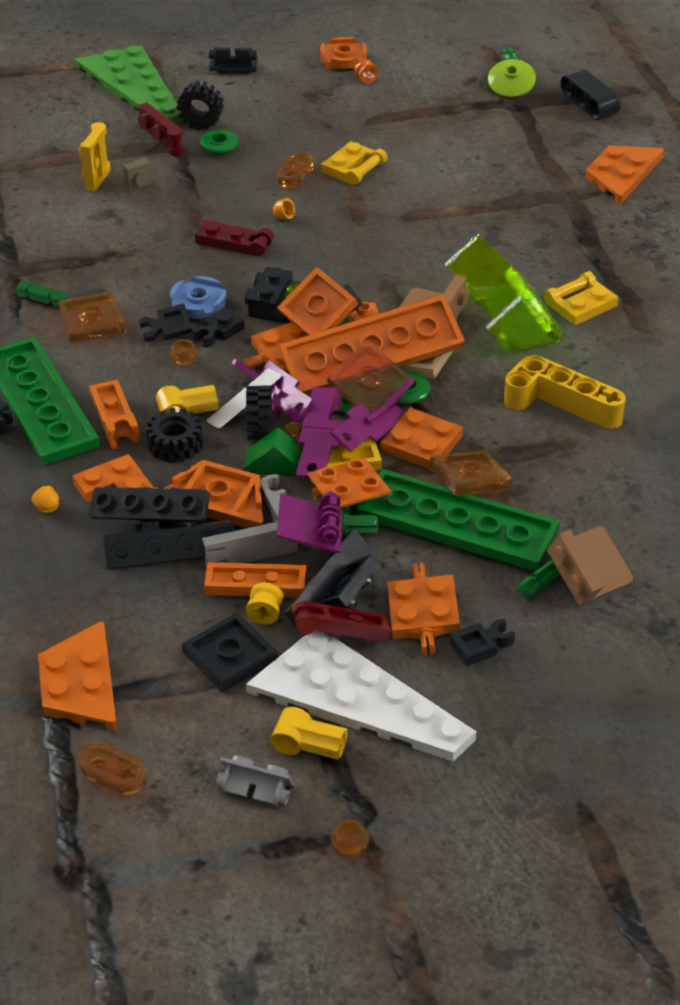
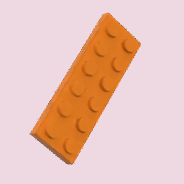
(401, 334)

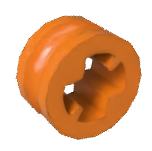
(366, 65)

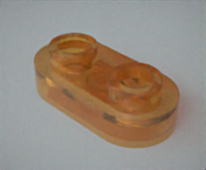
(295, 169)
(115, 769)

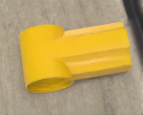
(195, 399)
(299, 732)

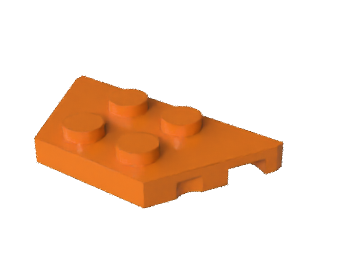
(622, 169)
(232, 491)
(78, 679)

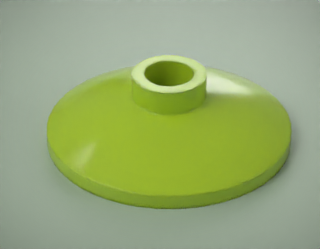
(511, 78)

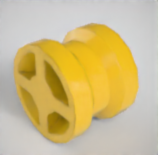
(264, 603)

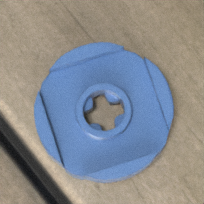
(209, 289)

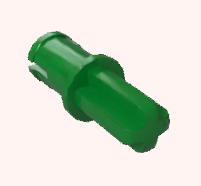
(362, 523)

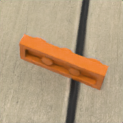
(239, 578)

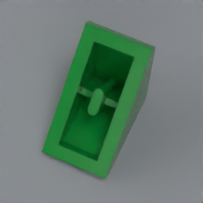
(274, 455)

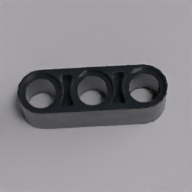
(590, 94)

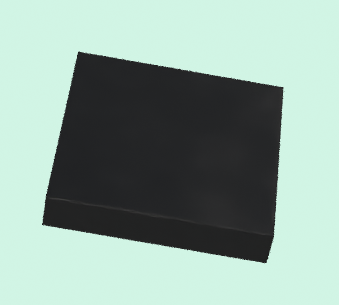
(229, 652)

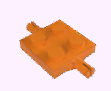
(268, 343)
(423, 607)

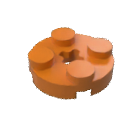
(342, 53)

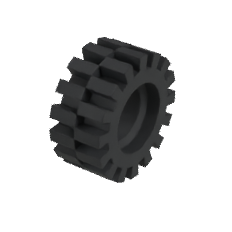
(204, 94)
(258, 411)
(174, 423)

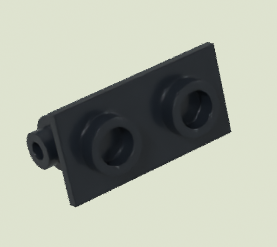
(243, 61)

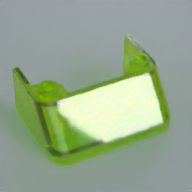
(517, 311)

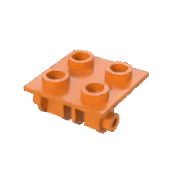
(351, 481)

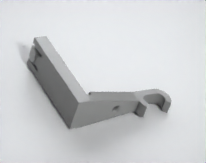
(253, 542)

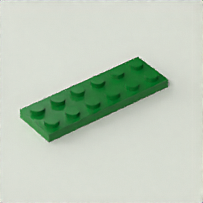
(43, 403)
(463, 521)

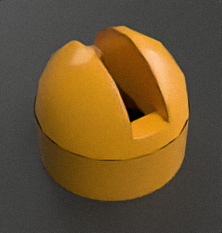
(284, 209)
(45, 499)

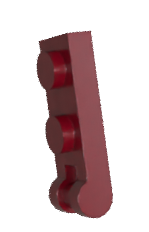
(161, 128)
(234, 238)
(340, 621)

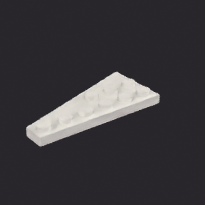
(357, 694)

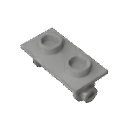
(242, 774)

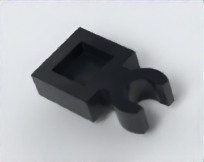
(170, 321)
(221, 325)
(478, 643)

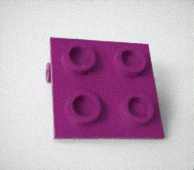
(311, 522)

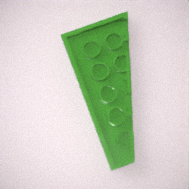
(131, 77)

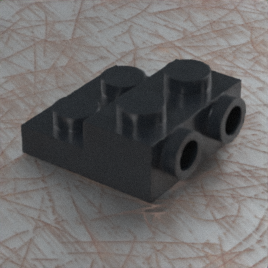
(269, 294)

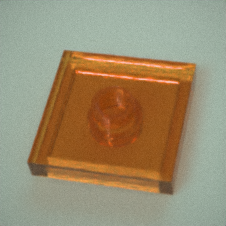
(91, 317)
(368, 377)
(470, 473)

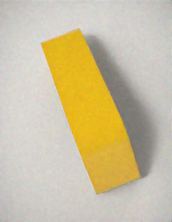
(564, 388)

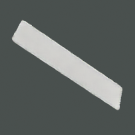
(238, 402)

